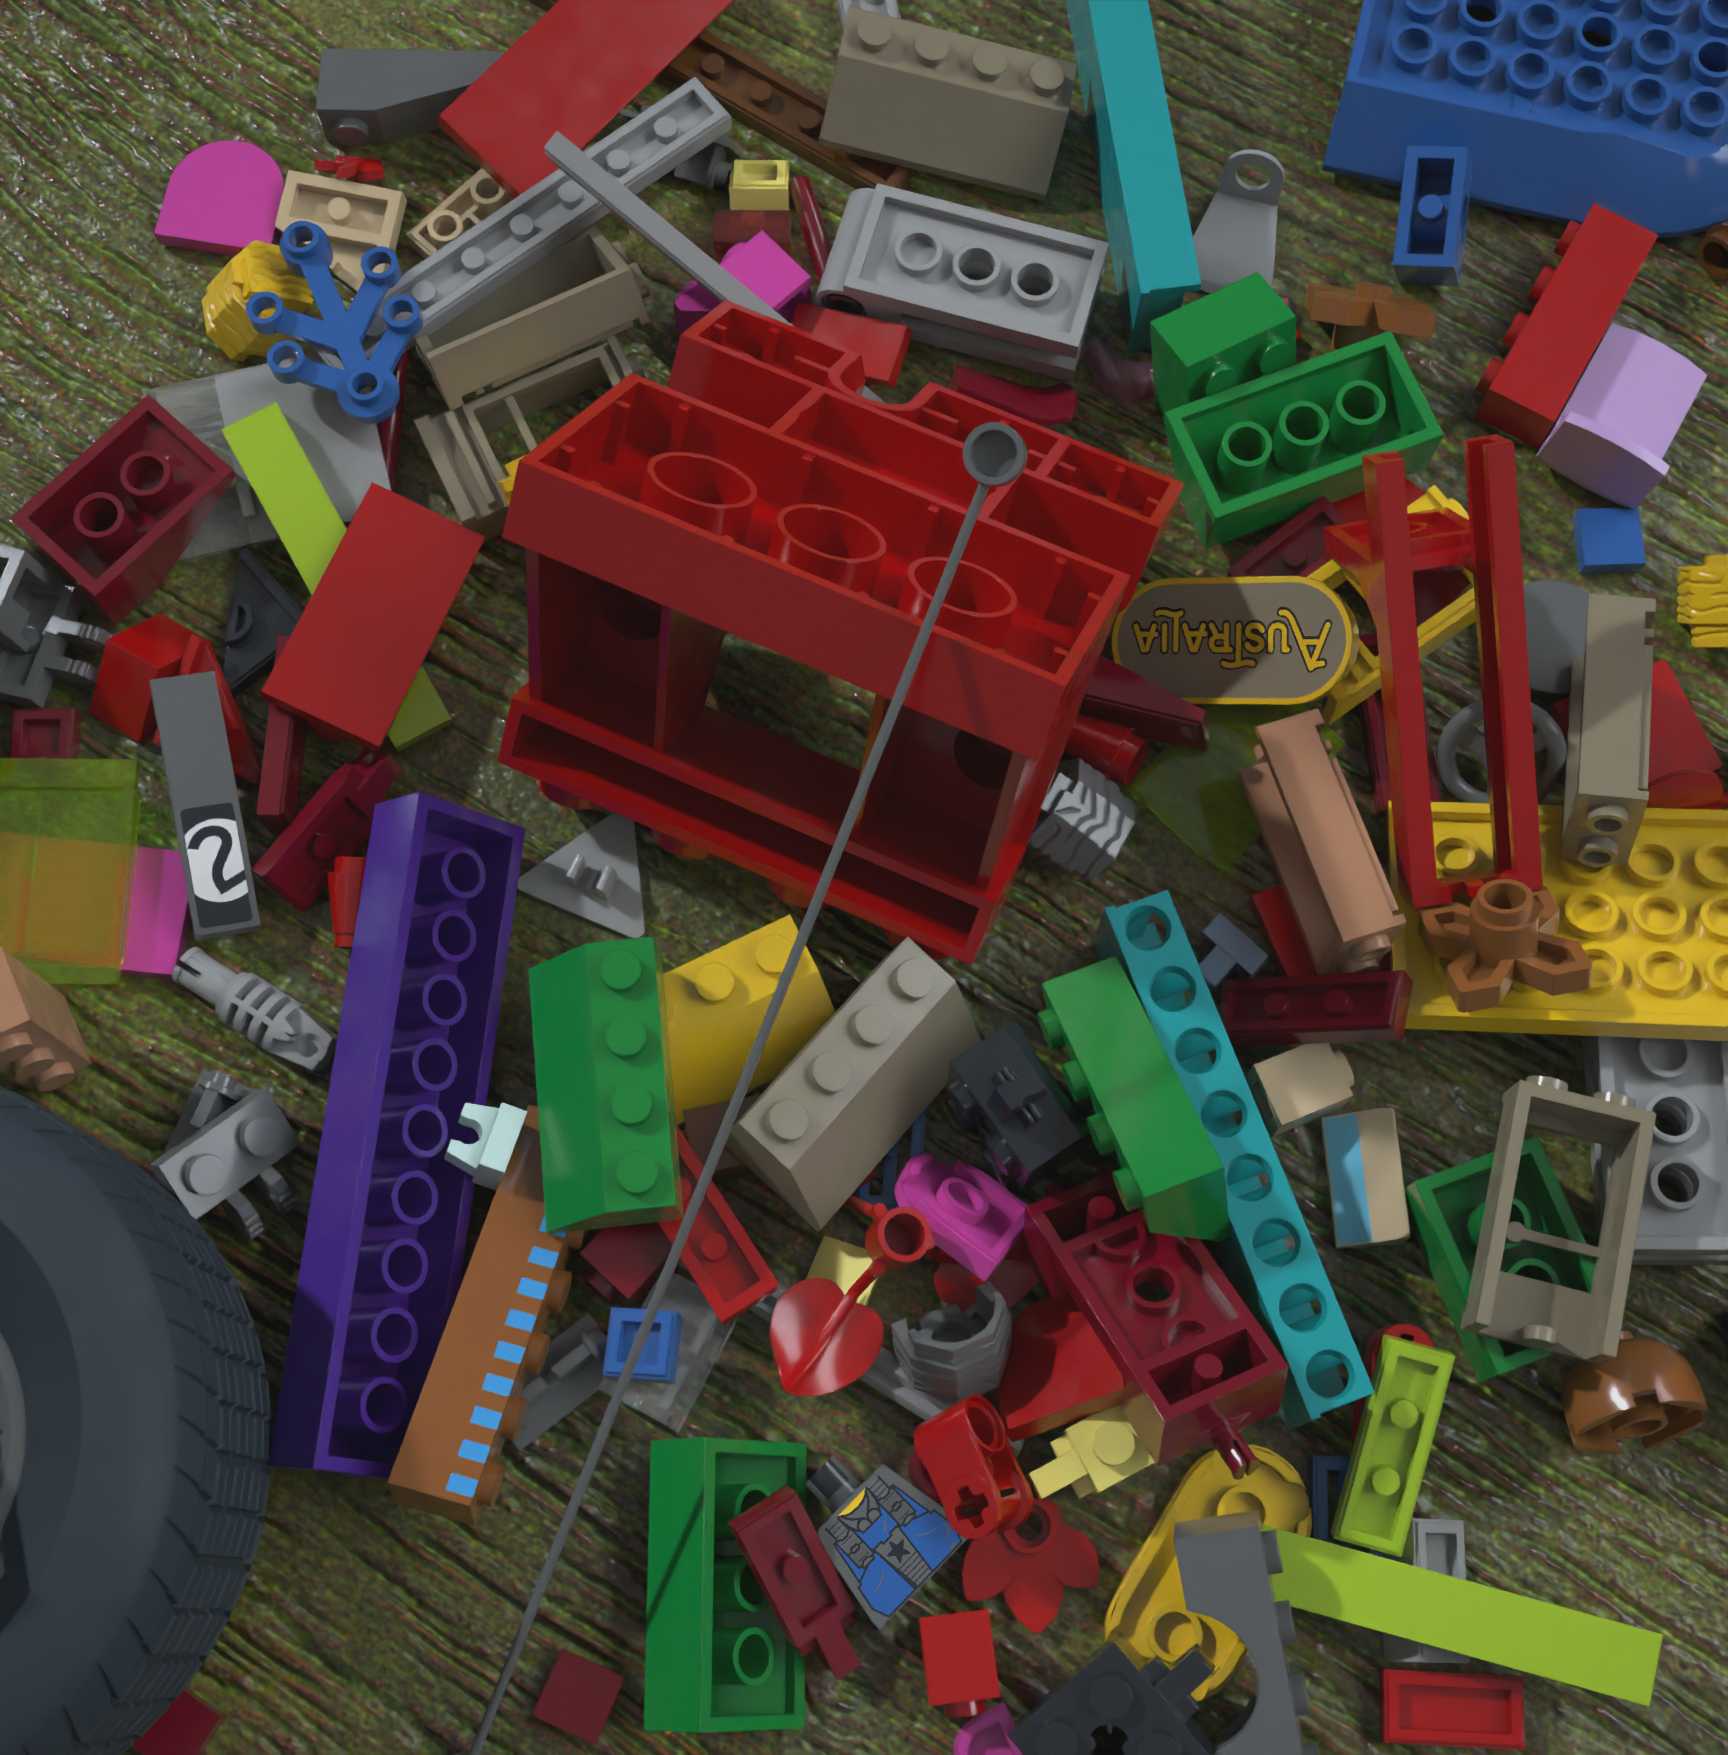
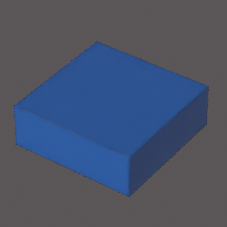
(1608, 540)
(660, 1351)

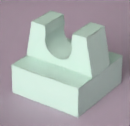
(497, 1137)

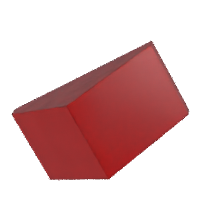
(128, 663)

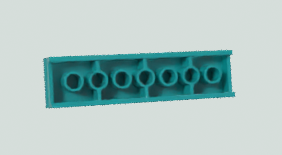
(1134, 161)
(1255, 1259)

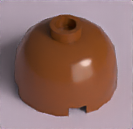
(1638, 1394)

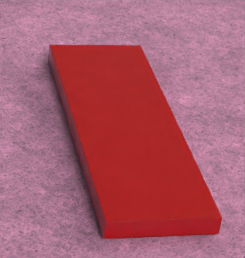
(571, 79)

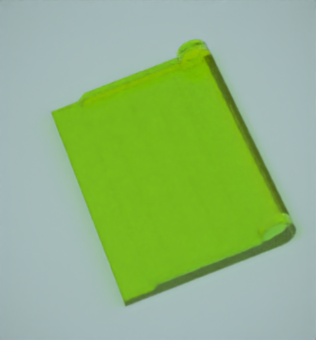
(1202, 791)

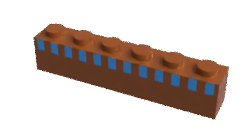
(488, 1348)

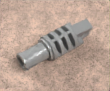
(259, 1011)

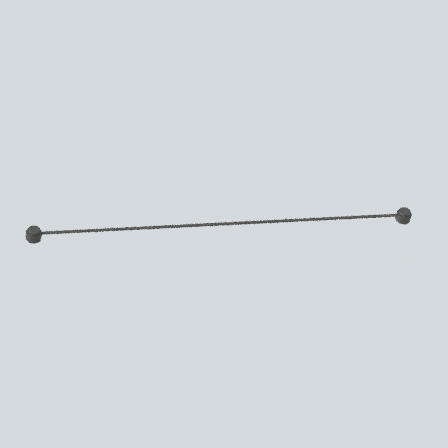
(995, 458)

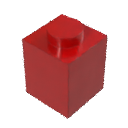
(959, 1662)

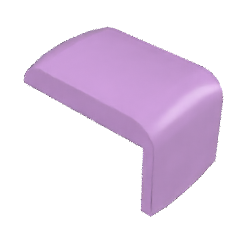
(1622, 417)

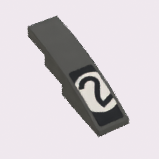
(205, 805)

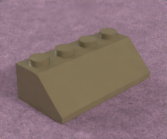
(947, 104)
(856, 1085)

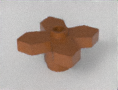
(1367, 312)
(1501, 940)

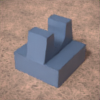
(1230, 952)

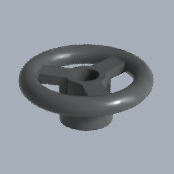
(1460, 730)

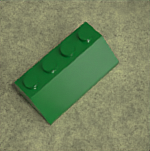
(1297, 437)
(605, 1087)
(1136, 1103)
(710, 1632)

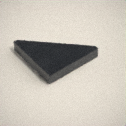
(254, 622)

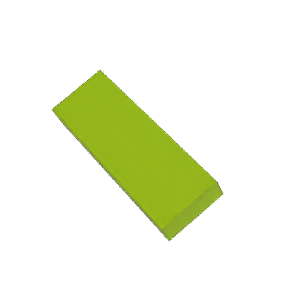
(1392, 1445)

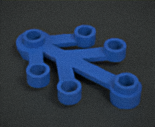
(341, 329)

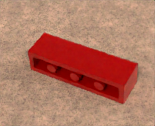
(1565, 325)

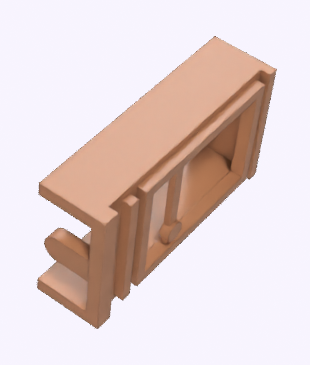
(1320, 847)

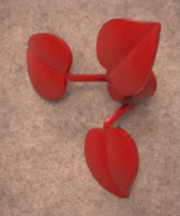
(830, 1341)

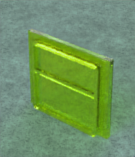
(68, 865)

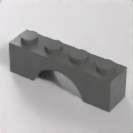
(1227, 1576)

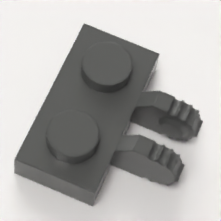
(51, 625)
(226, 1156)

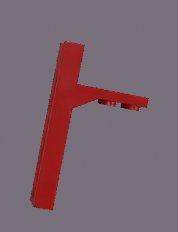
(1382, 557)

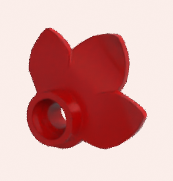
(1031, 1571)

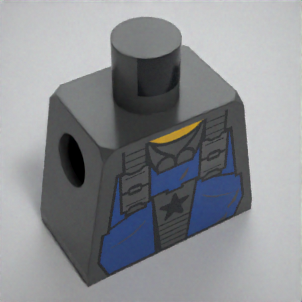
(881, 1535)

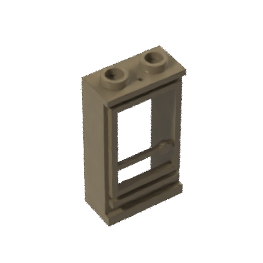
(537, 317)
(458, 437)
(1608, 732)
(1540, 1312)

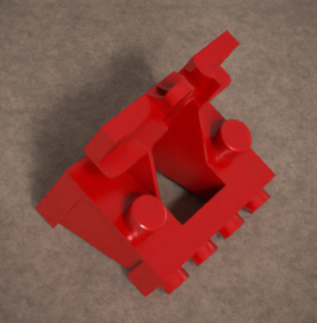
(820, 530)

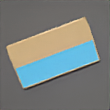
(1365, 1179)

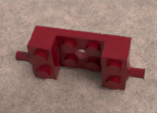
(1189, 1363)

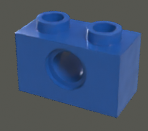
(1433, 215)

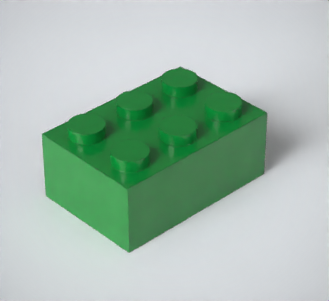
(1447, 1224)

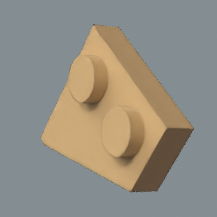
(349, 213)

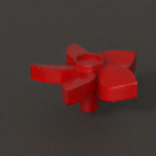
(352, 168)

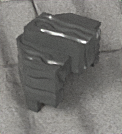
(1080, 822)
(956, 1349)

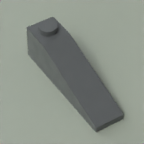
(391, 92)

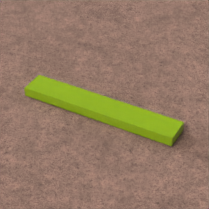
(312, 534)
(1467, 1617)

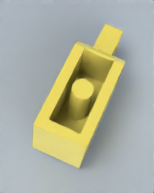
(1092, 1456)

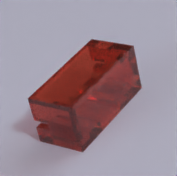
(743, 225)

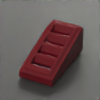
(1133, 701)

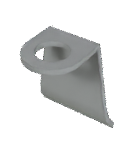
(1239, 225)

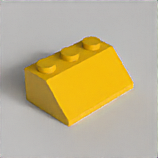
(720, 1006)

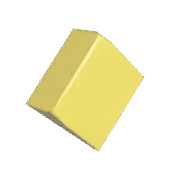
(759, 185)
(842, 1265)

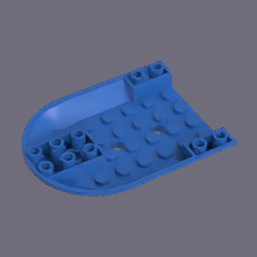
(1544, 108)

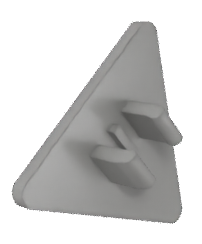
(594, 878)

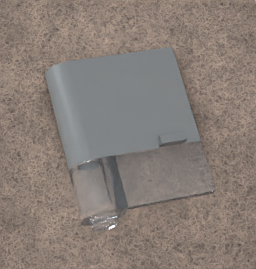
(339, 448)

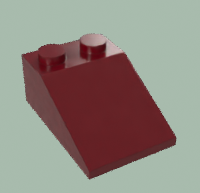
(126, 508)

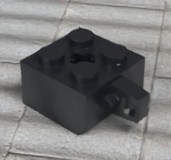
(1014, 1109)
(1125, 1692)

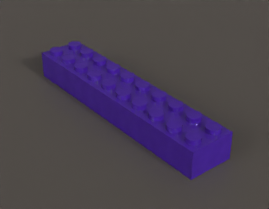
(384, 1200)

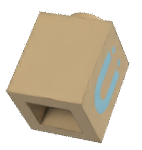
(1300, 1086)

